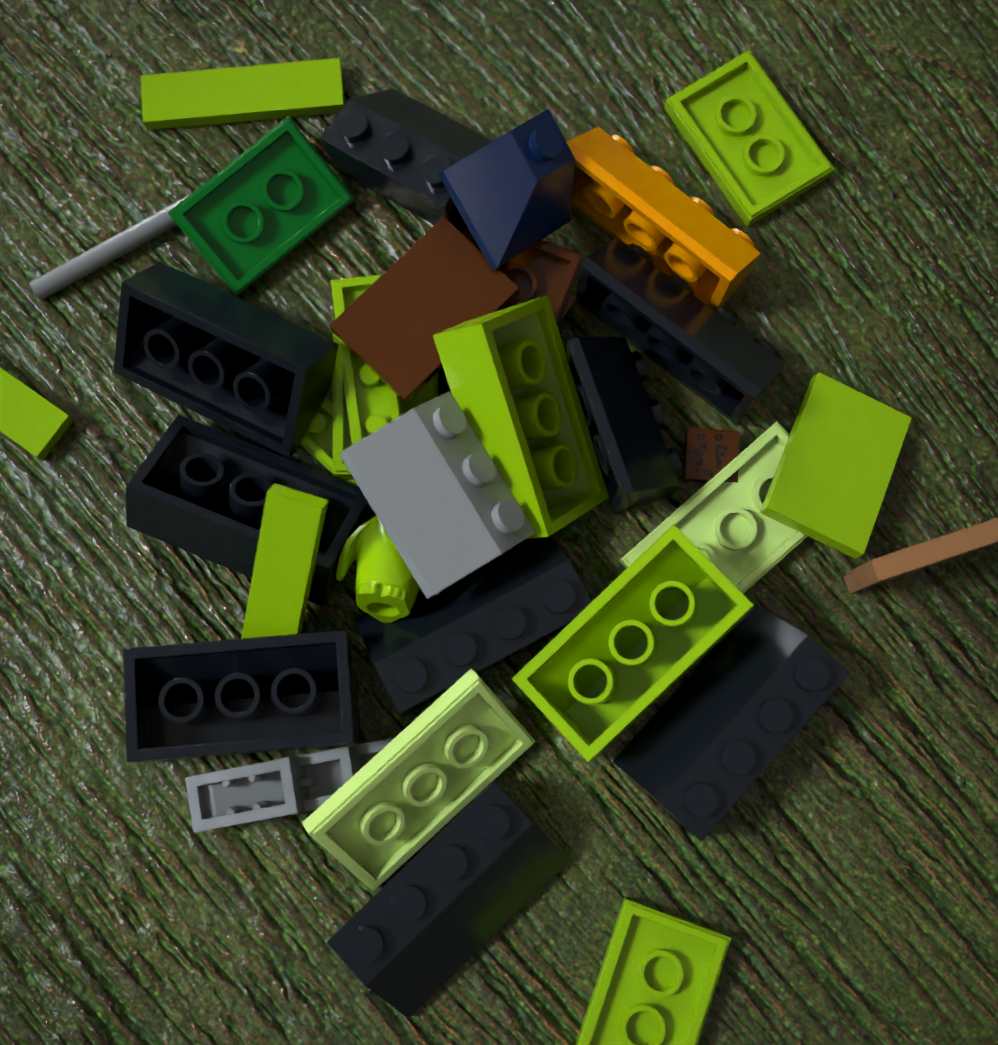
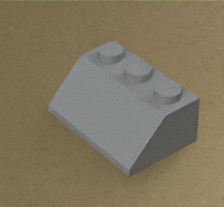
(437, 493)

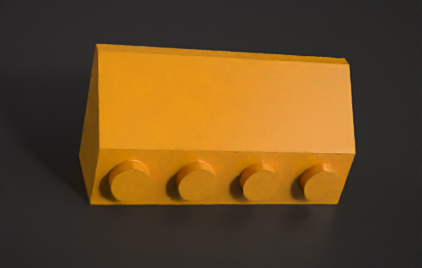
(650, 211)

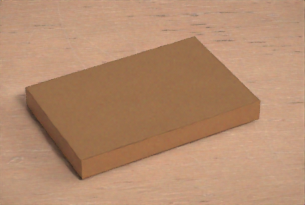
(922, 556)

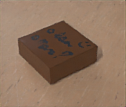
(708, 453)

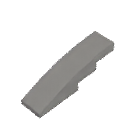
(274, 786)

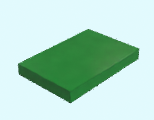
(261, 206)

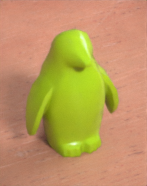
(382, 578)

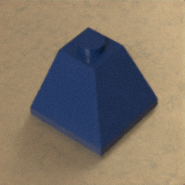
(514, 188)

